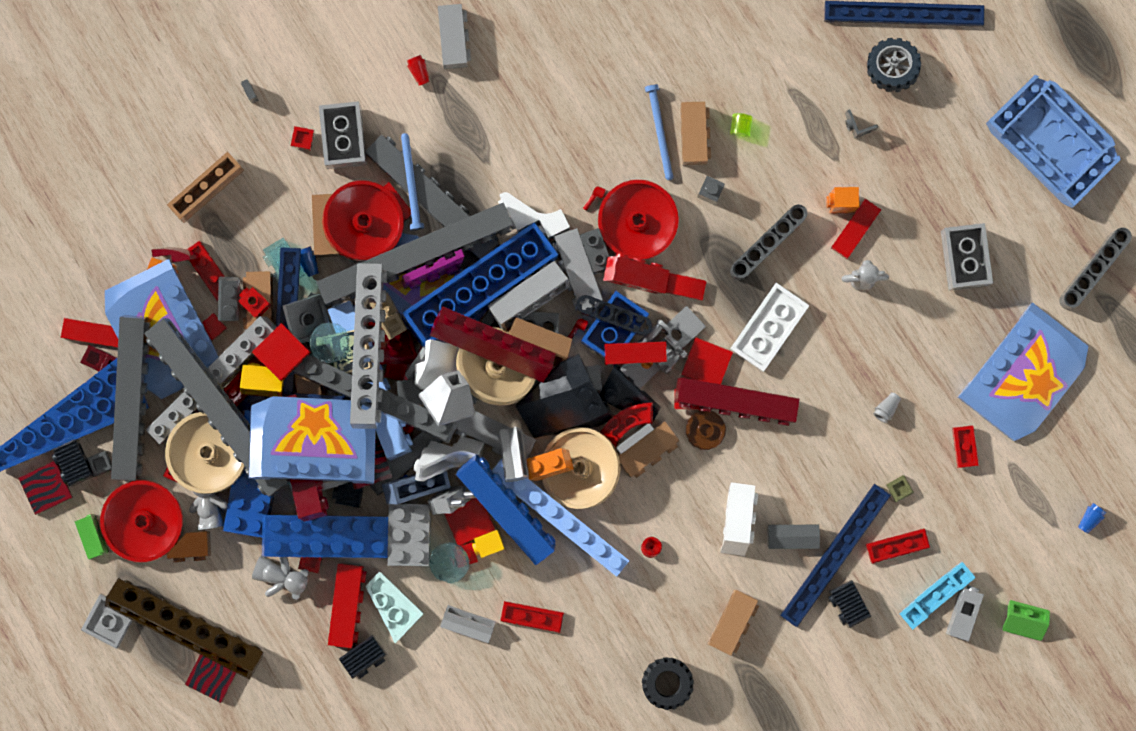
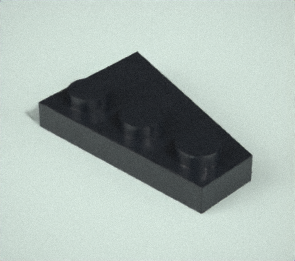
(623, 393)

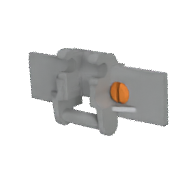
(687, 324)

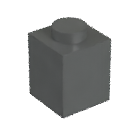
(711, 190)

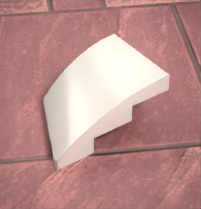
(439, 360)

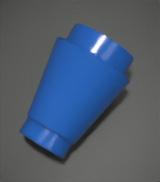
(309, 261)
(1091, 518)

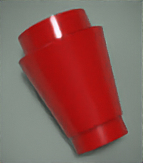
(418, 69)

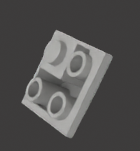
(448, 398)

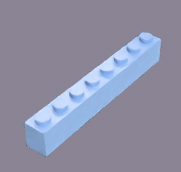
(390, 431)
(566, 522)

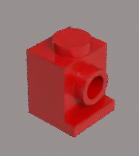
(259, 307)

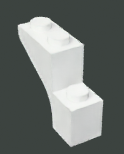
(523, 216)
(441, 457)

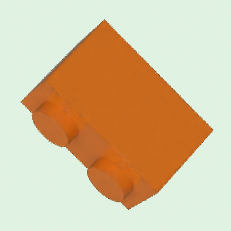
(843, 200)
(549, 464)

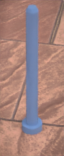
(652, 90)
(417, 225)

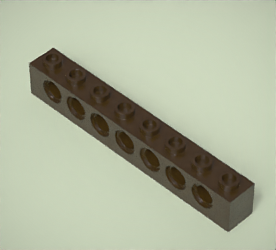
(188, 638)

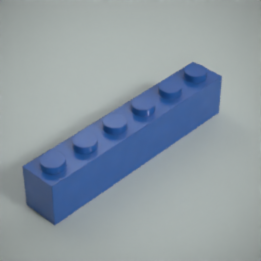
(506, 509)

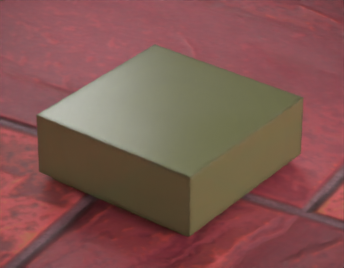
(899, 488)

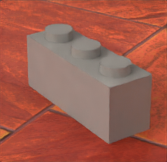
(453, 36)

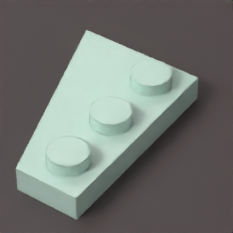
(394, 607)

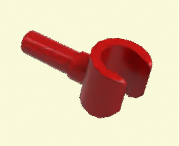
(597, 192)
(580, 324)

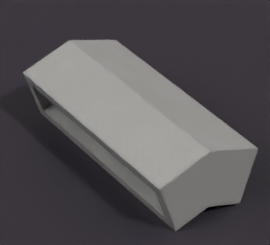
(513, 454)
(468, 624)

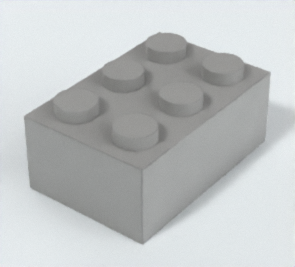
(342, 135)
(966, 256)
(409, 535)

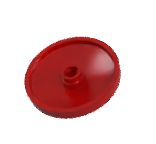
(638, 219)
(362, 220)
(141, 521)

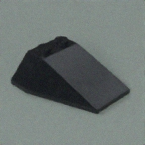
(564, 401)

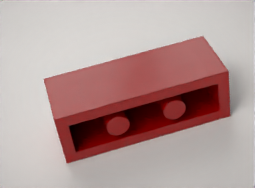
(636, 274)

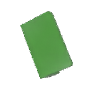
(91, 536)
(1026, 620)

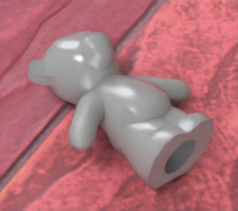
(865, 276)
(208, 509)
(281, 575)

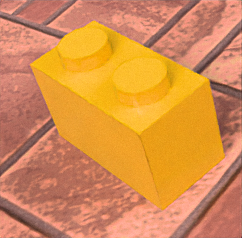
(260, 381)
(488, 544)

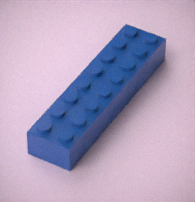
(483, 281)

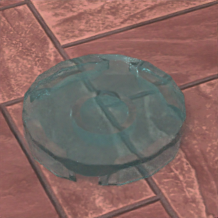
(329, 342)
(449, 562)

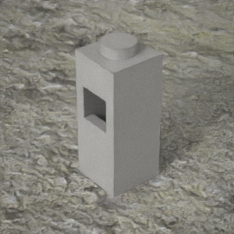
(965, 613)

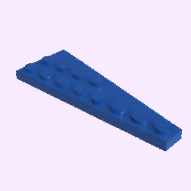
(76, 415)

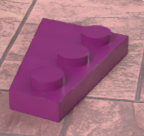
(431, 274)

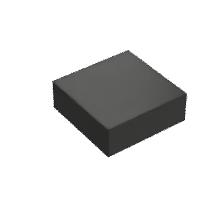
(249, 91)
(100, 463)

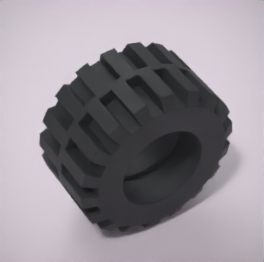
(649, 683)

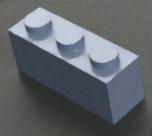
(409, 488)

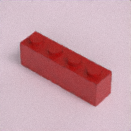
(346, 605)

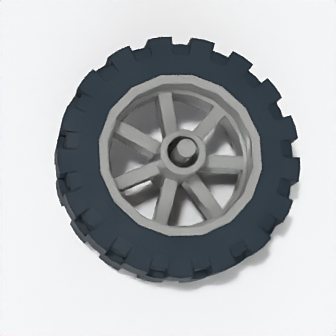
(894, 47)

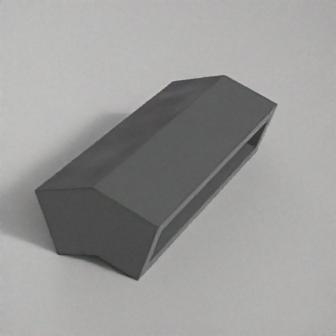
(794, 536)

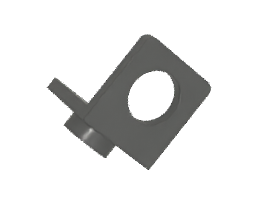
(851, 126)

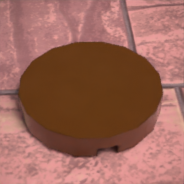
(705, 430)

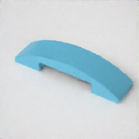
(936, 595)

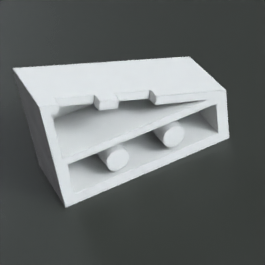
(739, 519)

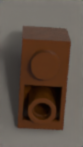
(191, 545)

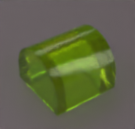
(741, 124)

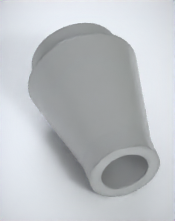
(887, 408)

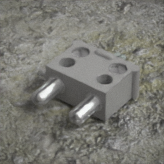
(450, 499)

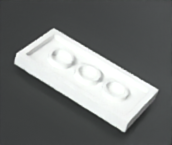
(769, 327)

